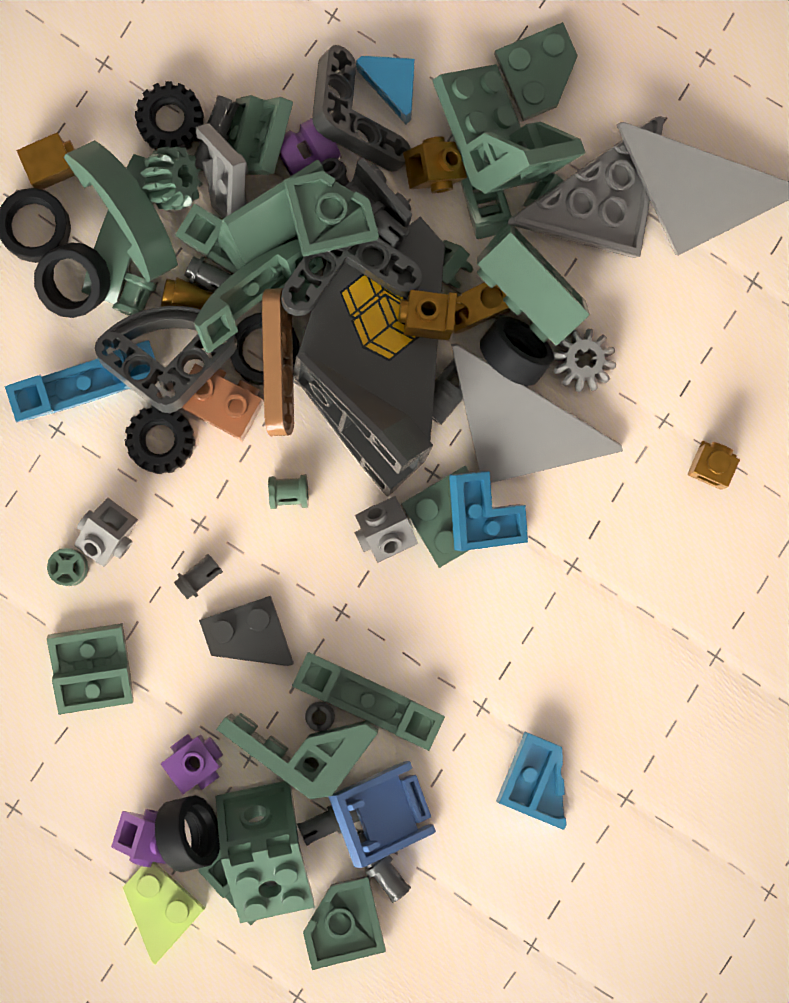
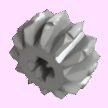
(586, 373)

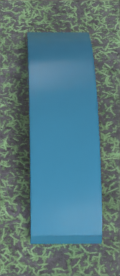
(69, 387)

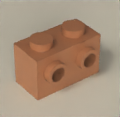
(225, 404)

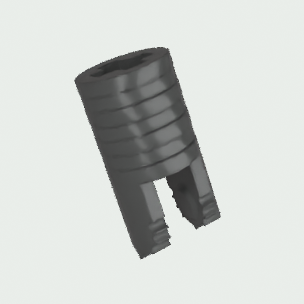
(445, 394)

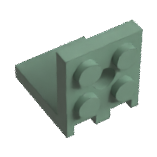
(262, 852)

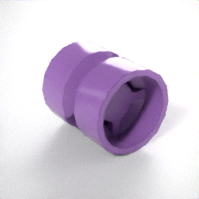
(317, 145)

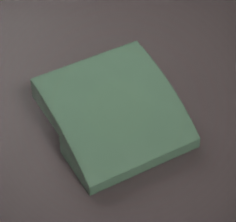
(259, 131)
(90, 668)

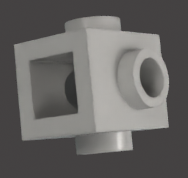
(385, 530)
(105, 532)

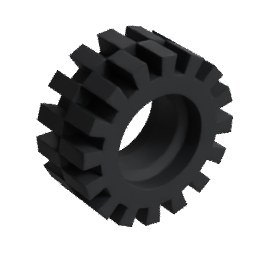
(163, 96)
(163, 462)

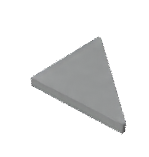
(696, 190)
(597, 205)
(517, 427)

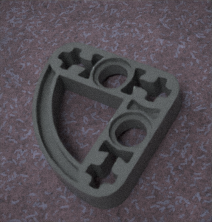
(169, 377)

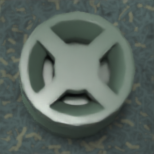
(57, 567)

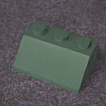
(261, 223)
(531, 285)

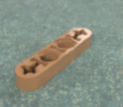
(277, 365)

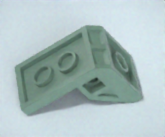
(489, 135)
(334, 750)

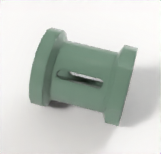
(134, 295)
(288, 492)

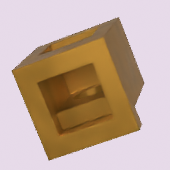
(436, 326)
(714, 465)

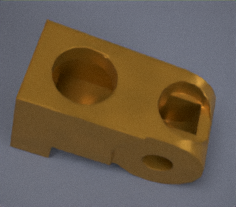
(478, 306)

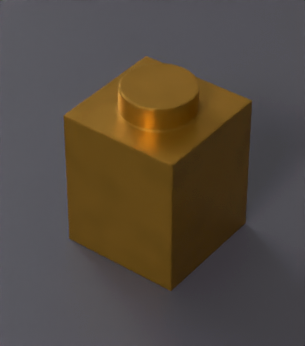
(46, 162)

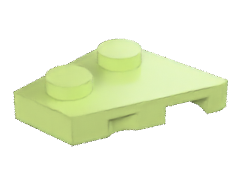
(160, 908)

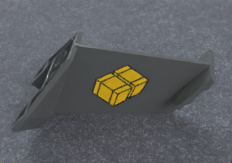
(360, 364)

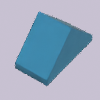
(391, 80)

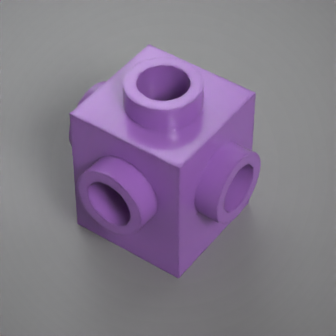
(180, 768)
(142, 846)

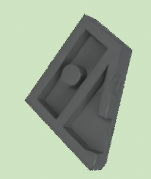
(248, 634)

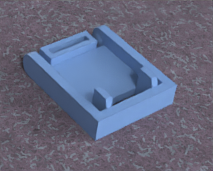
(386, 811)

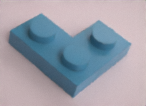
(476, 521)

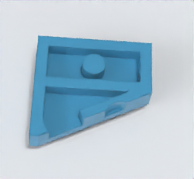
(536, 781)

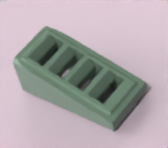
(489, 219)

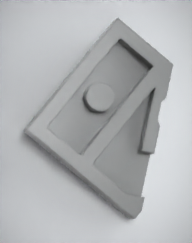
(224, 172)

